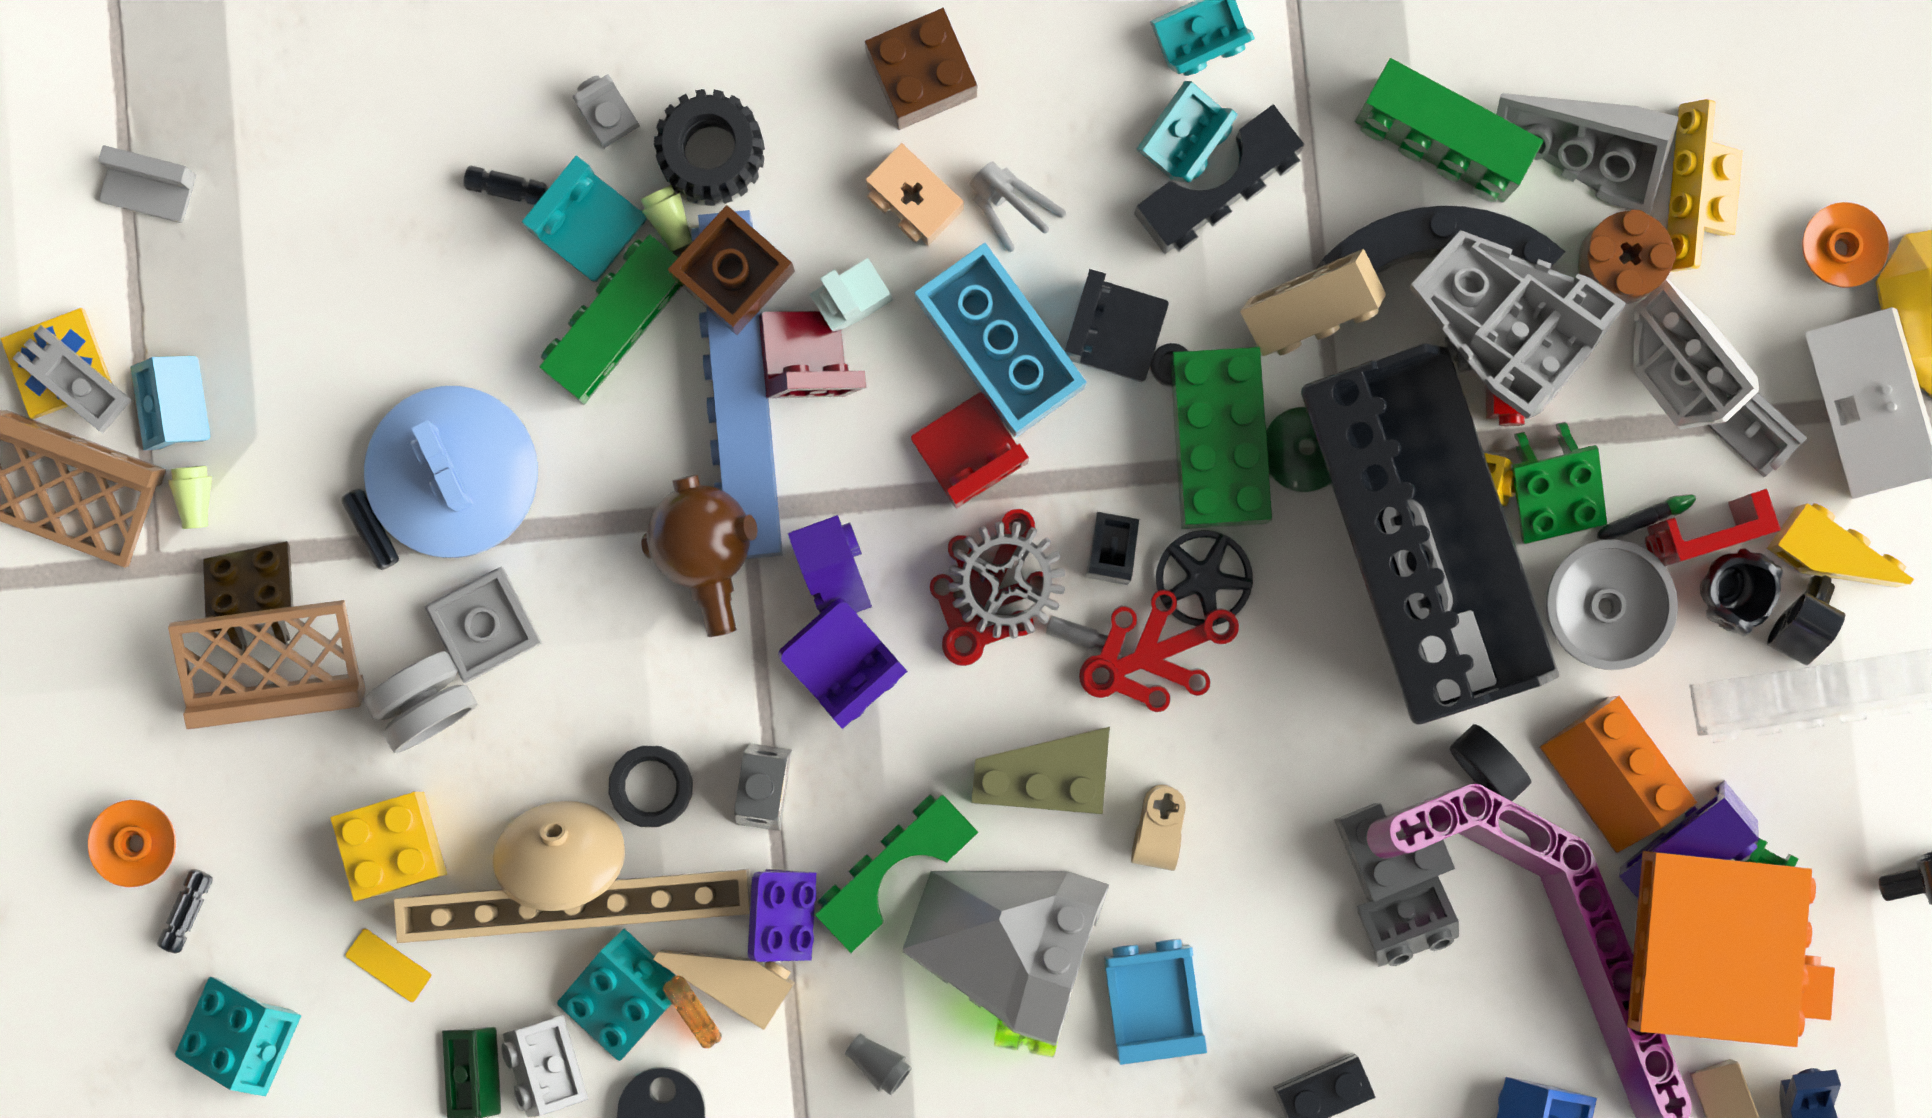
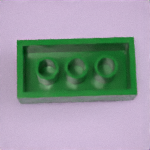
(1448, 132)
(1220, 438)

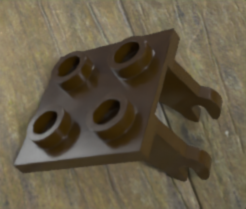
(249, 583)

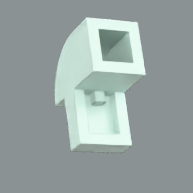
(851, 295)

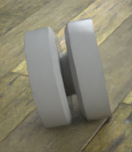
(418, 698)

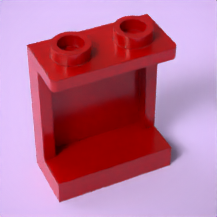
(1752, 519)

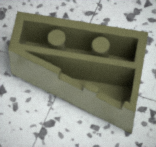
(1047, 775)

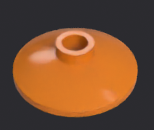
(1859, 230)
(111, 849)

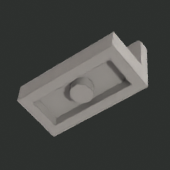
(146, 184)

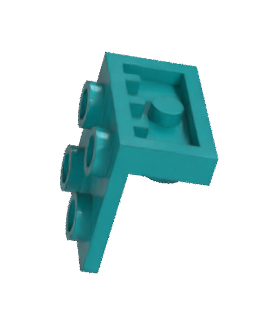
(584, 220)
(618, 995)
(236, 1038)

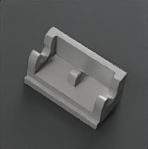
(1760, 435)

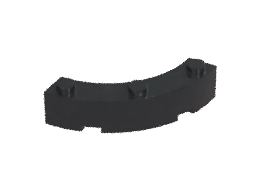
(1428, 230)

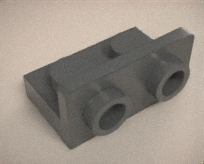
(1409, 922)

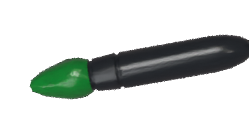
(1672, 506)

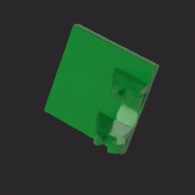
(1560, 491)

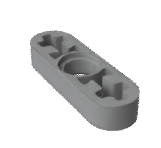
(1435, 562)

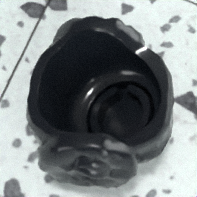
(1741, 590)

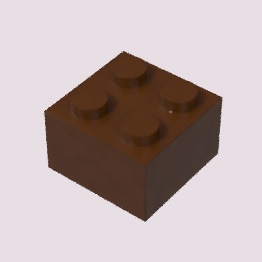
(921, 68)
(731, 270)

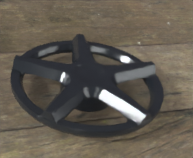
(1205, 576)

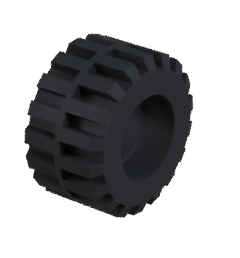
(700, 113)

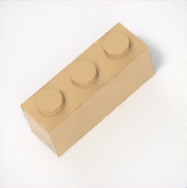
(1314, 304)

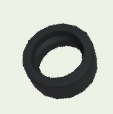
(1490, 763)
(618, 778)

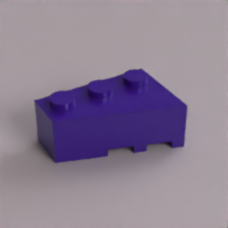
(828, 563)
(1716, 830)

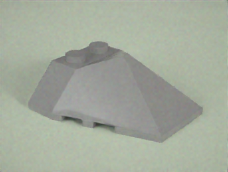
(1515, 318)
(1008, 941)

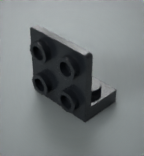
(1115, 328)

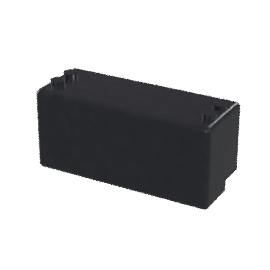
(1407, 434)

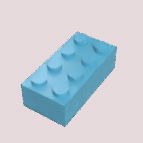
(1000, 340)

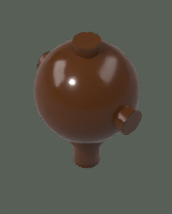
(701, 542)

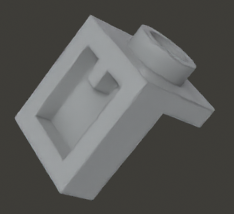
(605, 109)

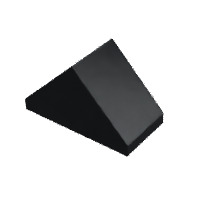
(1113, 548)

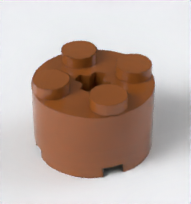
(1643, 240)

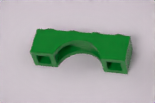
(855, 910)

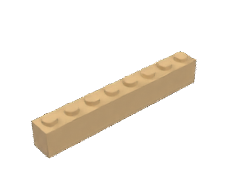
(621, 904)

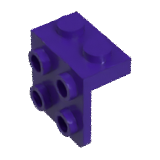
(841, 662)
(781, 916)

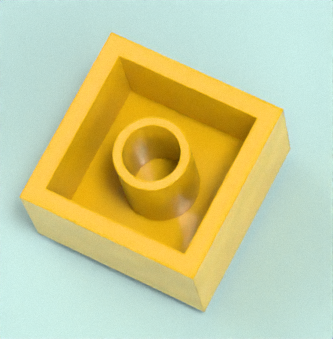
(388, 845)

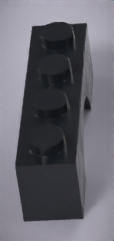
(1176, 212)

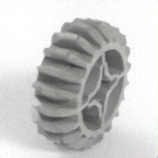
(988, 613)

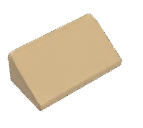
(1724, 1091)

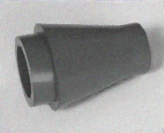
(879, 1064)

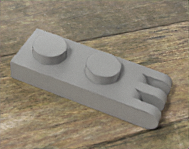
(73, 380)

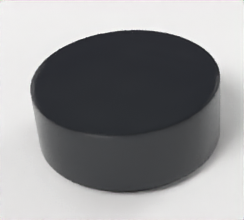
(1161, 362)

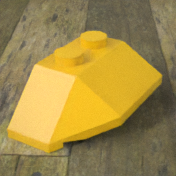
(1907, 287)

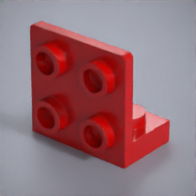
(969, 450)

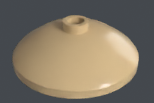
(562, 869)

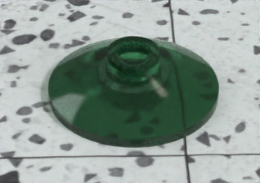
(1286, 461)

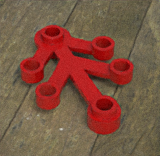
(982, 590)
(1152, 655)

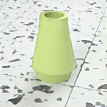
(667, 216)
(191, 494)

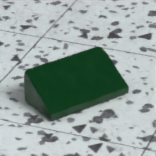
(471, 1072)

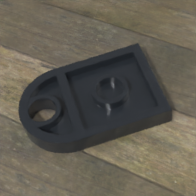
(639, 1101)

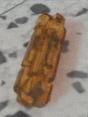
(692, 1012)

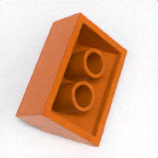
(1618, 774)

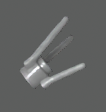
(998, 186)

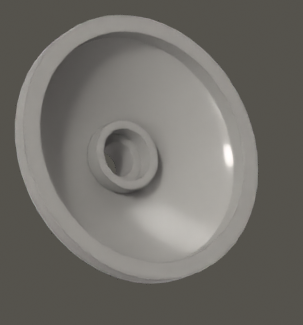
(1640, 598)

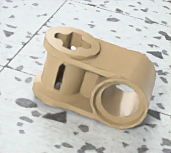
(1157, 836)

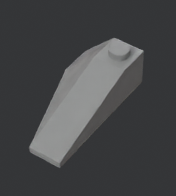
(1600, 144)

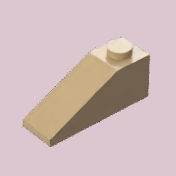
(742, 985)

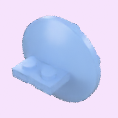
(451, 472)

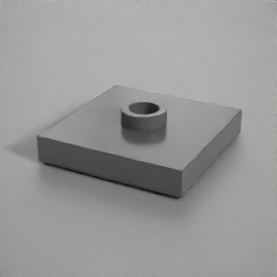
(483, 624)

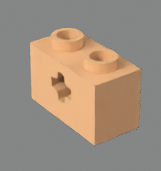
(903, 173)

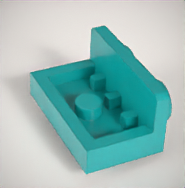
(1200, 33)
(1187, 133)

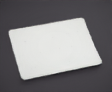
(1468, 642)

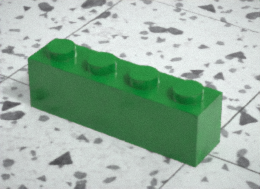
(613, 321)

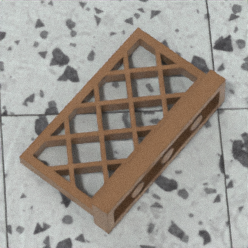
(87, 457)
(269, 700)

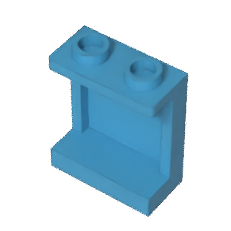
(1154, 1002)

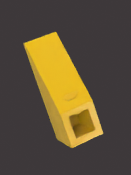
(1821, 547)

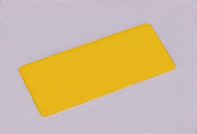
(388, 965)

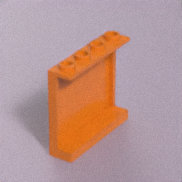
(1721, 949)

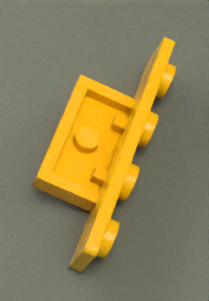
(1702, 184)

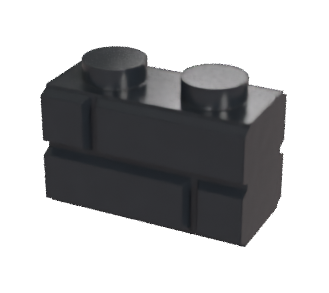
(1325, 1089)

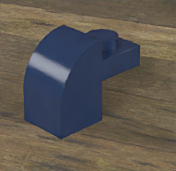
(1810, 1094)

